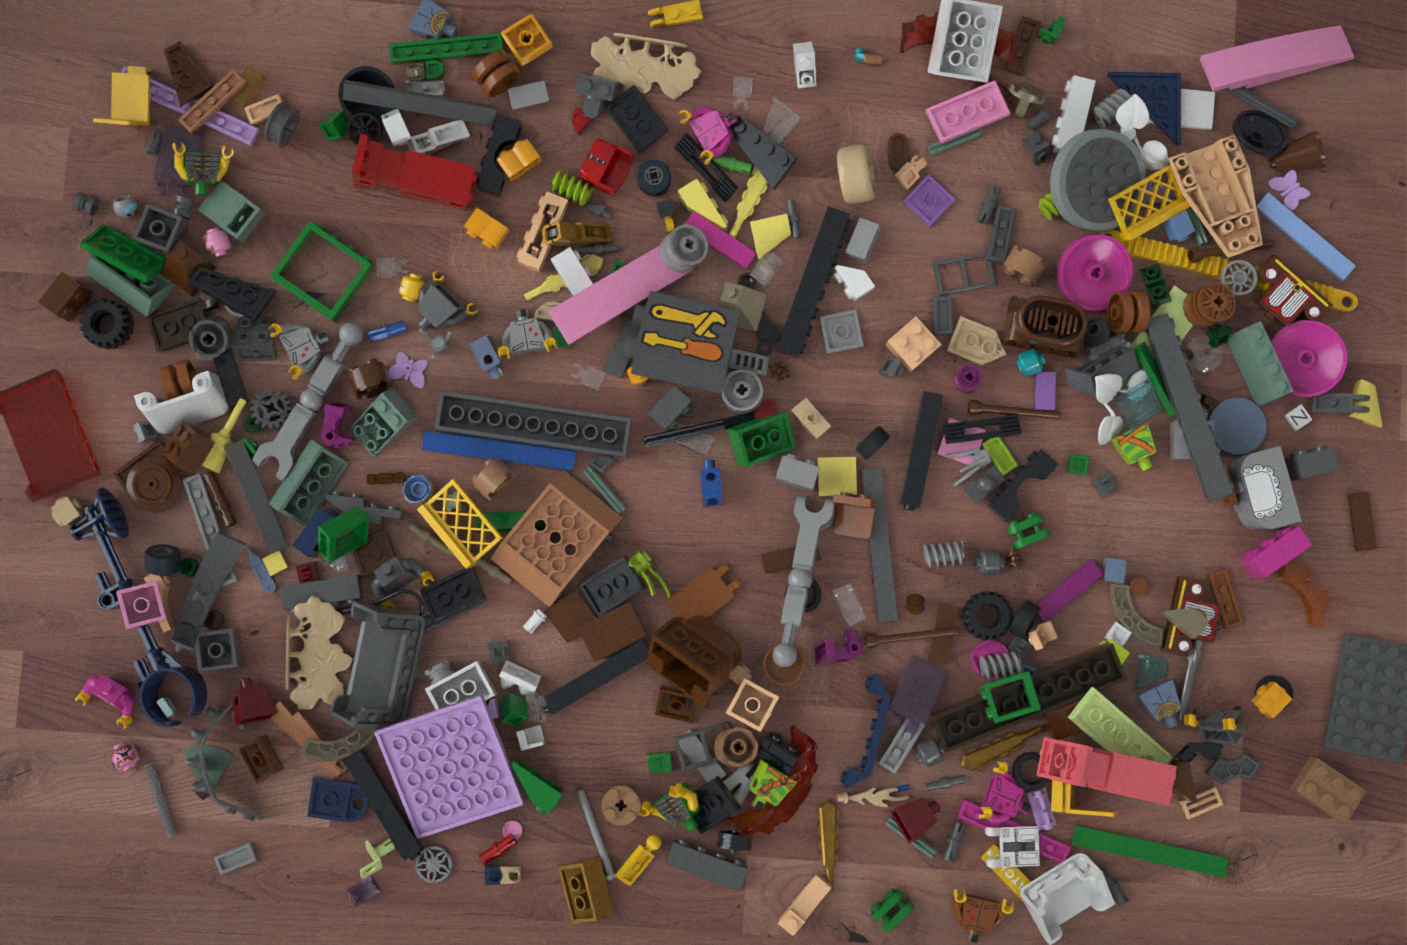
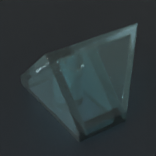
(1150, 670)

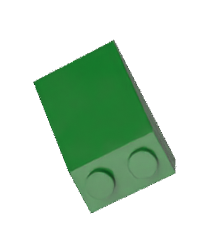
(761, 439)
(540, 790)

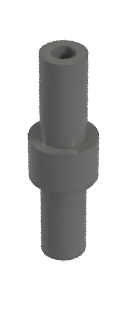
(793, 219)
(598, 249)
(945, 783)

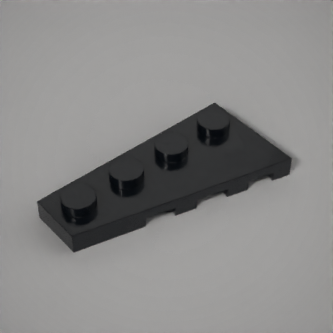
(765, 153)
(238, 295)

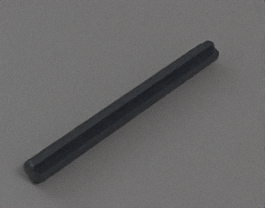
(696, 430)

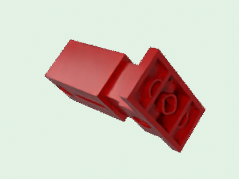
(414, 174)

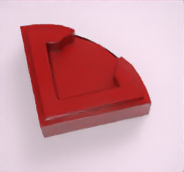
(579, 121)

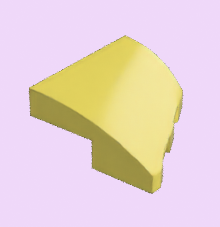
(769, 233)
(1373, 417)

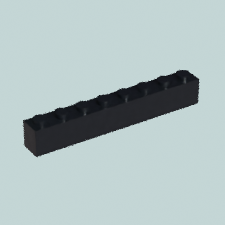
(812, 282)

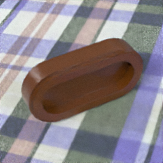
(897, 151)

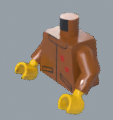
(979, 914)

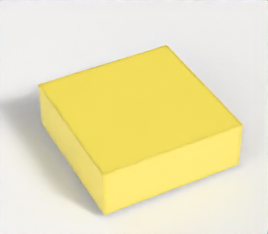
(275, 563)

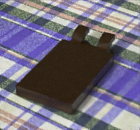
(173, 325)

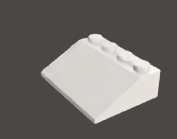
(965, 39)

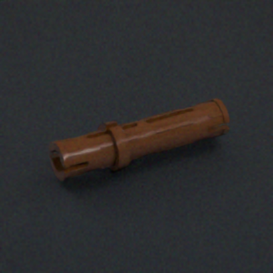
(221, 503)

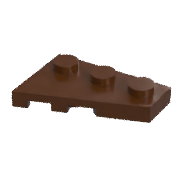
(186, 74)

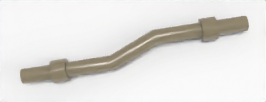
(426, 536)

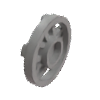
(1239, 277)
(433, 864)

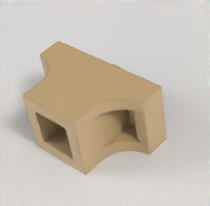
(810, 418)

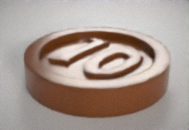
(1138, 586)

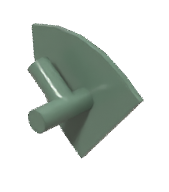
(215, 760)

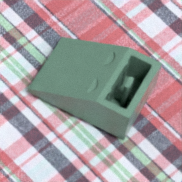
(231, 211)
(383, 421)

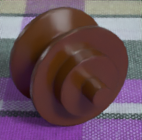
(779, 371)
(1014, 558)
(915, 604)

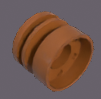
(1209, 305)

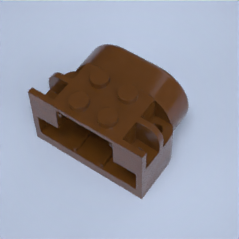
(1028, 326)
(694, 656)

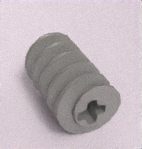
(1109, 107)
(945, 554)
(1000, 665)

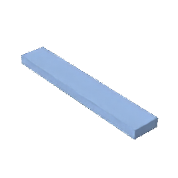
(1305, 237)

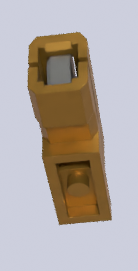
(575, 234)

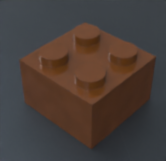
(66, 297)
(188, 447)

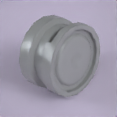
(439, 671)

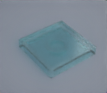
(1138, 404)

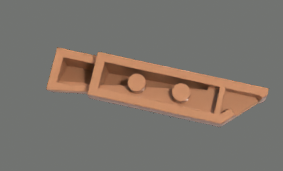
(300, 728)

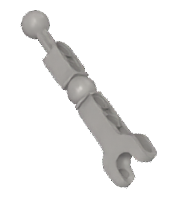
(311, 400)
(800, 577)

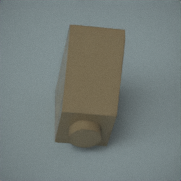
(1189, 620)

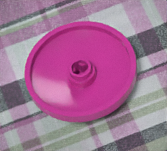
(1094, 270)
(1310, 356)

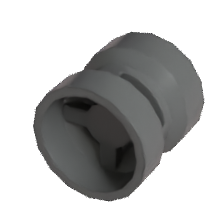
(84, 203)
(184, 207)

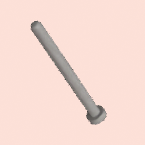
(596, 835)

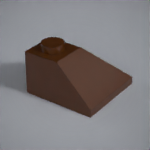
(182, 265)

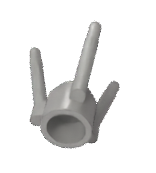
(439, 343)
(980, 460)

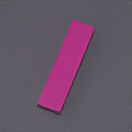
(722, 241)

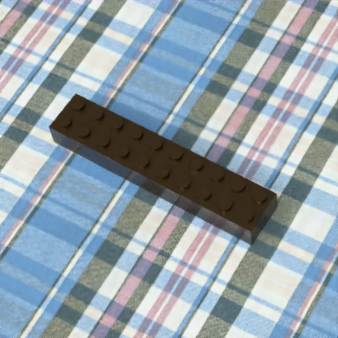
(1053, 686)

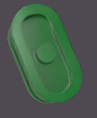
(1032, 520)
(880, 910)

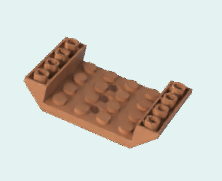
(579, 520)

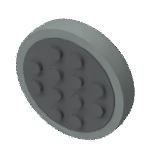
(1091, 171)

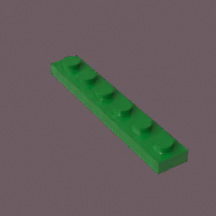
(445, 48)

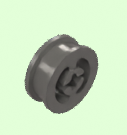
(281, 125)

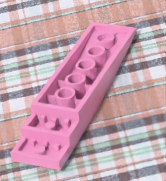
(1276, 58)
(613, 295)

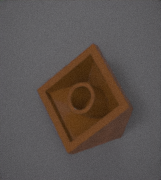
(675, 705)
(1058, 723)
(261, 758)
(1183, 784)

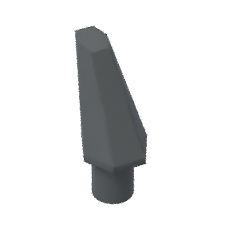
(598, 210)

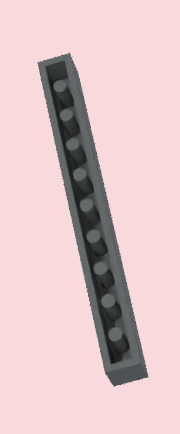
(1188, 409)

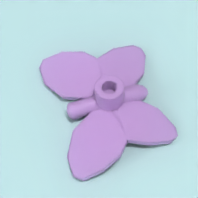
(1292, 189)
(409, 368)

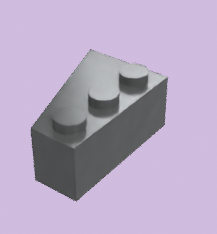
(1117, 361)

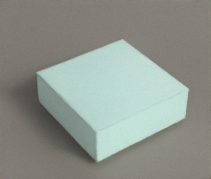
(167, 707)

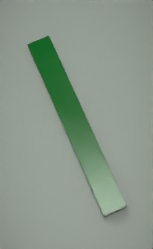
(1149, 851)

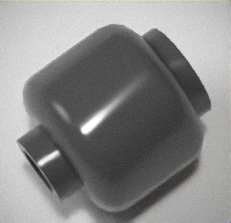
(989, 562)
(929, 752)

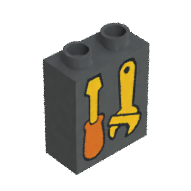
(682, 341)

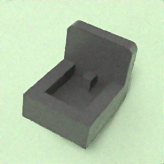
(1037, 147)

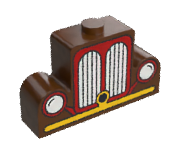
(1288, 294)
(1187, 595)

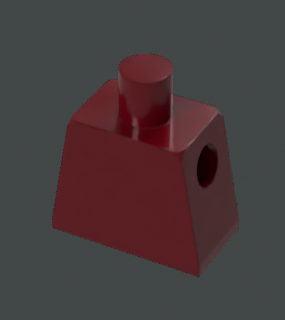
(252, 703)
(915, 818)

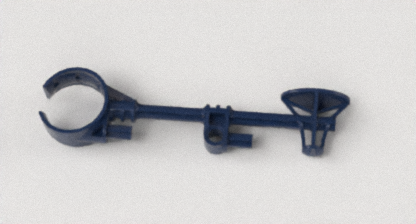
(160, 659)

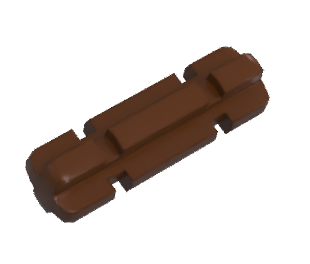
(385, 478)

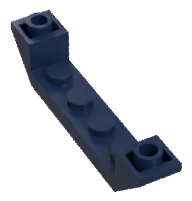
(852, 776)

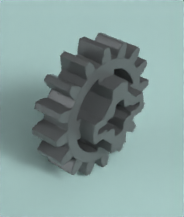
(267, 417)

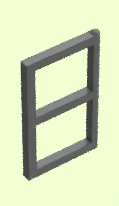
(961, 259)
(704, 744)

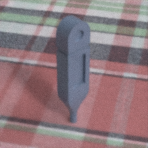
(261, 572)

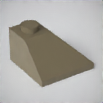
(747, 301)

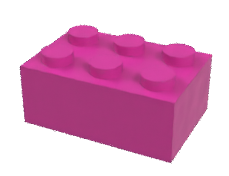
(1275, 551)

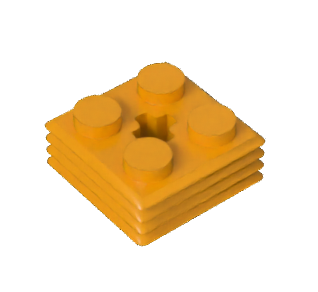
(529, 28)

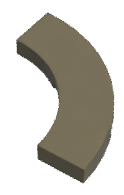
(1130, 619)
(339, 749)

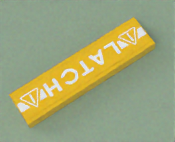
(1009, 875)

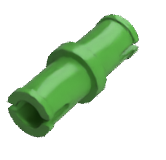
(733, 164)

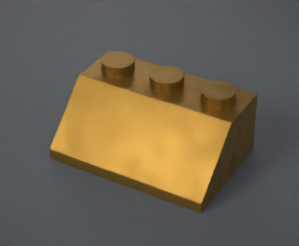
(586, 890)

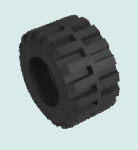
(93, 316)
(1003, 620)

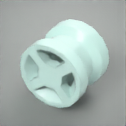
(451, 505)

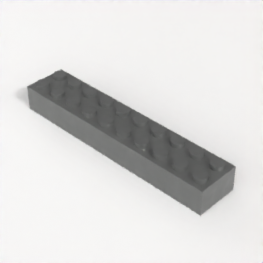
(533, 424)

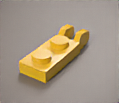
(677, 14)

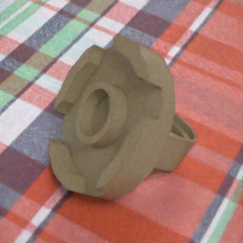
(1026, 94)

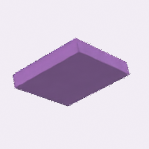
(929, 200)

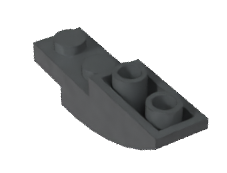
(374, 511)

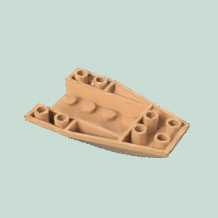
(1221, 193)

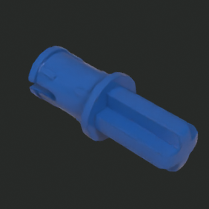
(387, 331)

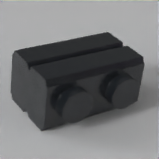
(779, 753)

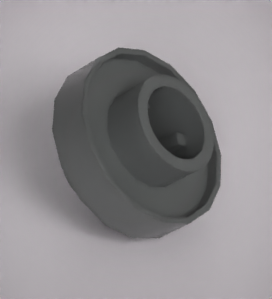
(1097, 332)

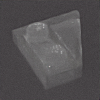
(780, 121)

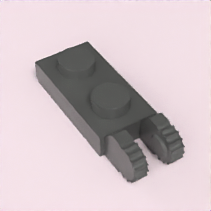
(1339, 403)

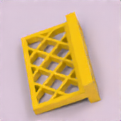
(1152, 219)
(445, 531)

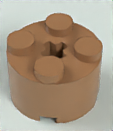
(1024, 265)
(493, 479)
(743, 739)
(628, 813)

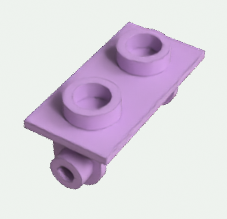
(1041, 809)

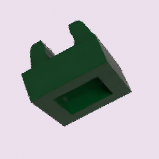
(1218, 335)

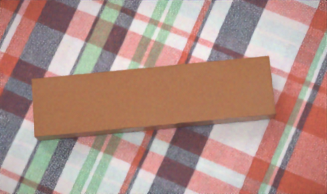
(212, 101)

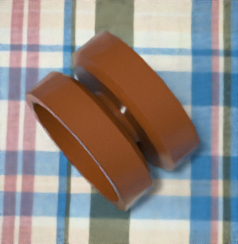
(495, 73)
(1128, 311)
(178, 380)
(787, 676)

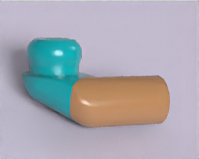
(867, 58)

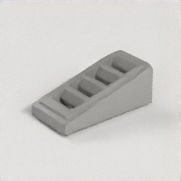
(743, 354)

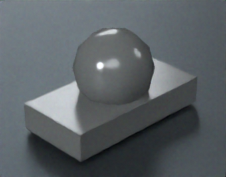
(984, 484)

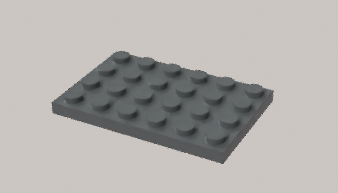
(1369, 699)

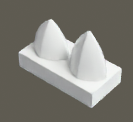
(514, 674)

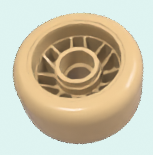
(856, 174)

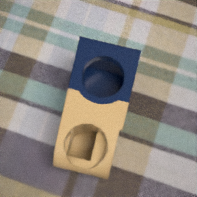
(502, 874)

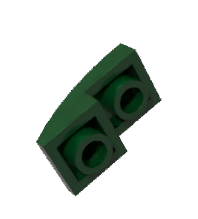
(1156, 285)

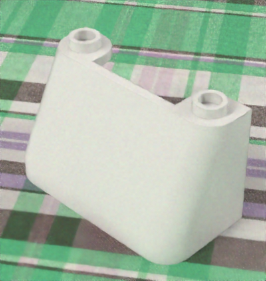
(194, 408)
(1065, 893)

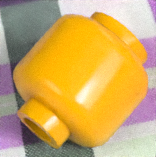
(411, 286)

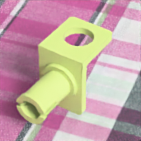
(376, 853)

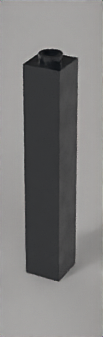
(921, 450)
(596, 677)
(384, 805)

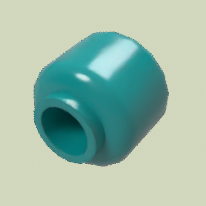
(1030, 362)

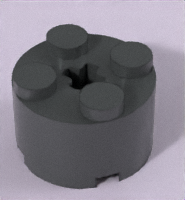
(206, 346)

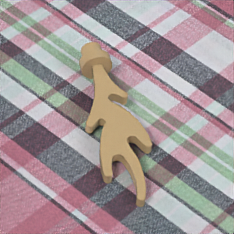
(874, 798)

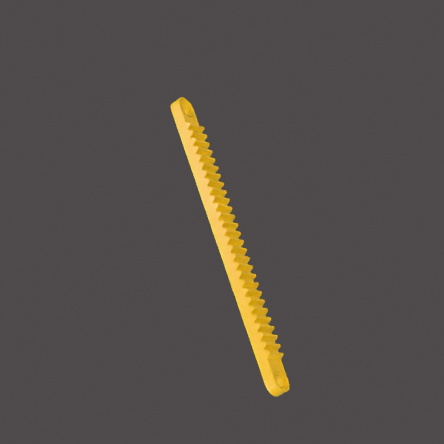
(1212, 266)

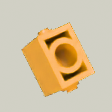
(1271, 699)

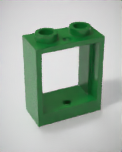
(335, 548)
(1029, 691)

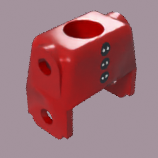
(606, 167)

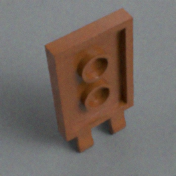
(704, 594)

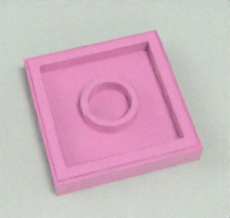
(961, 446)

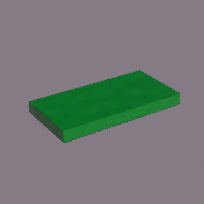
(124, 253)

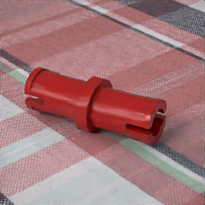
(498, 849)

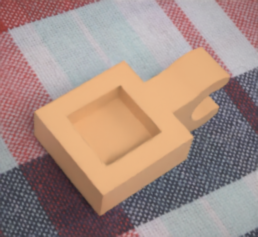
(909, 172)

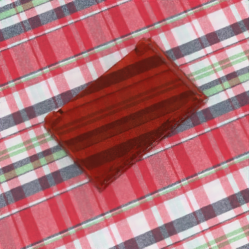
(48, 435)

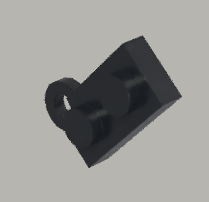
(766, 334)

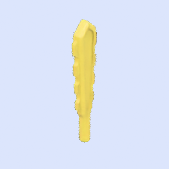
(756, 186)
(554, 283)

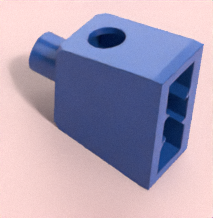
(711, 489)

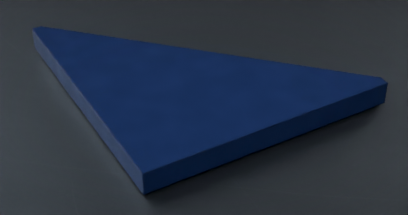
(1161, 96)

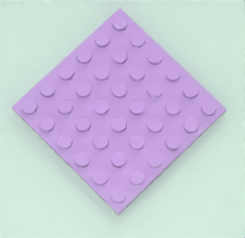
(449, 766)

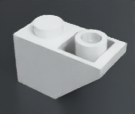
(804, 64)
(396, 127)
(854, 280)

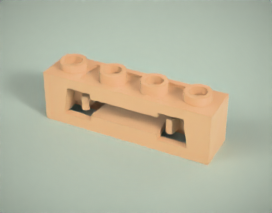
(530, 260)

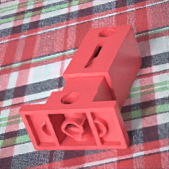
(1106, 771)

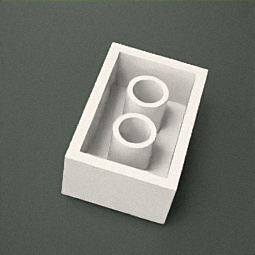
(461, 686)

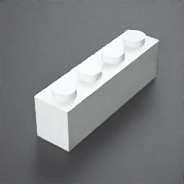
(1074, 111)
(571, 271)

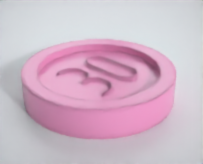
(512, 827)

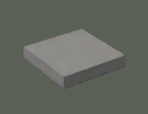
(841, 331)

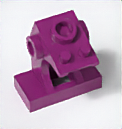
(334, 413)
(828, 652)

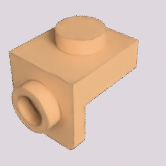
(1041, 634)

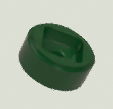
(249, 424)
(189, 567)

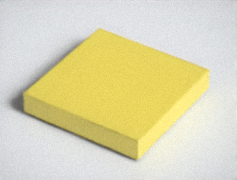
(837, 475)

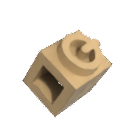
(67, 511)

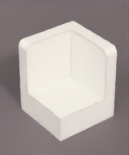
(530, 737)

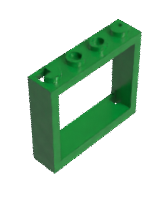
(349, 293)

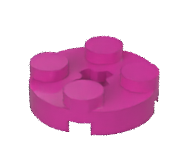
(983, 649)

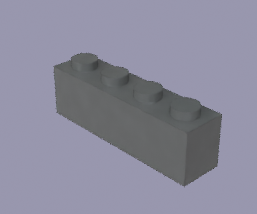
(330, 590)
(707, 865)

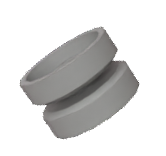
(683, 248)
(753, 394)

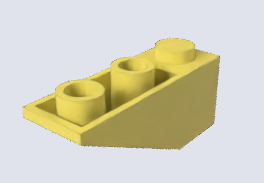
(696, 200)

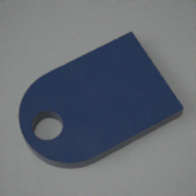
(335, 800)

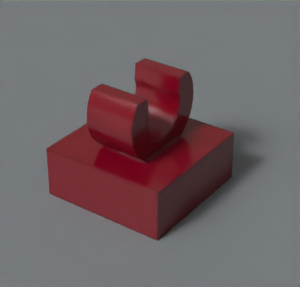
(307, 572)

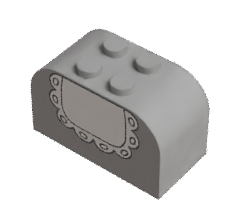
(1263, 490)

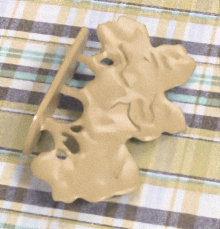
(642, 69)
(319, 657)

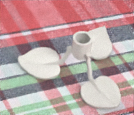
(1135, 115)
(1106, 389)

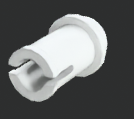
(535, 620)

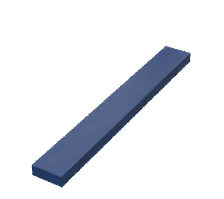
(497, 449)

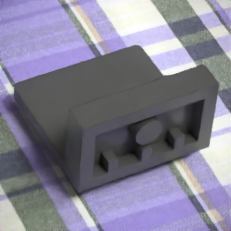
(254, 340)

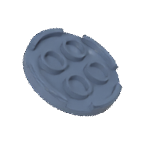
(1238, 425)

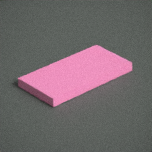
(967, 112)

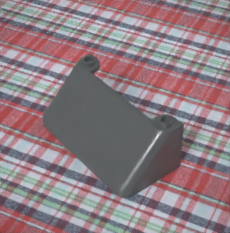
(381, 667)

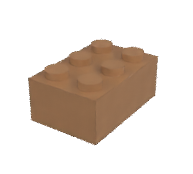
(1327, 789)

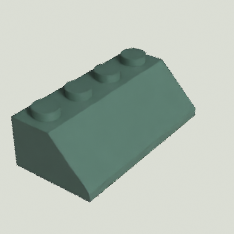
(140, 295)
(1259, 364)
(308, 483)

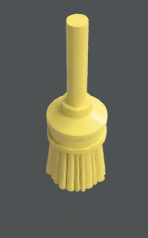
(216, 455)

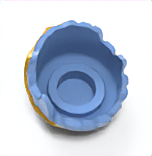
(417, 490)

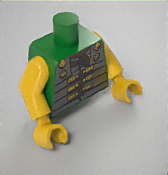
(200, 167)
(675, 806)

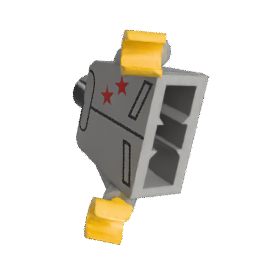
(526, 336)
(301, 346)

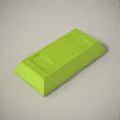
(1000, 455)

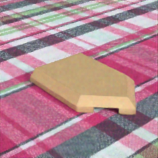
(975, 342)

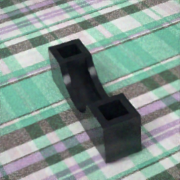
(505, 133)
(1006, 503)

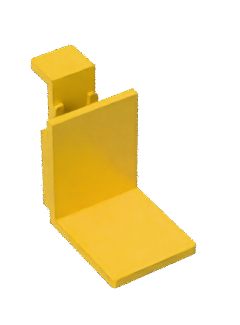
(130, 98)
(1064, 801)

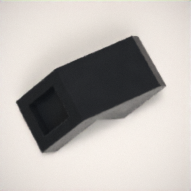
(1206, 750)

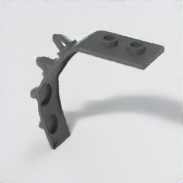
(204, 589)
(199, 762)

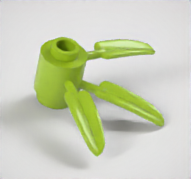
(641, 563)

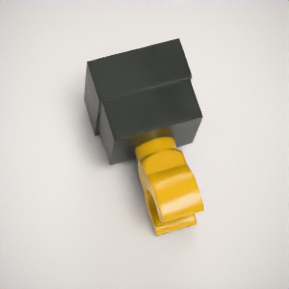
(667, 210)

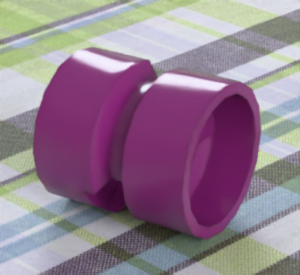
(967, 378)

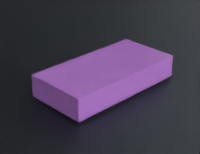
(1045, 391)

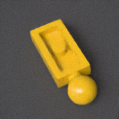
(638, 860)

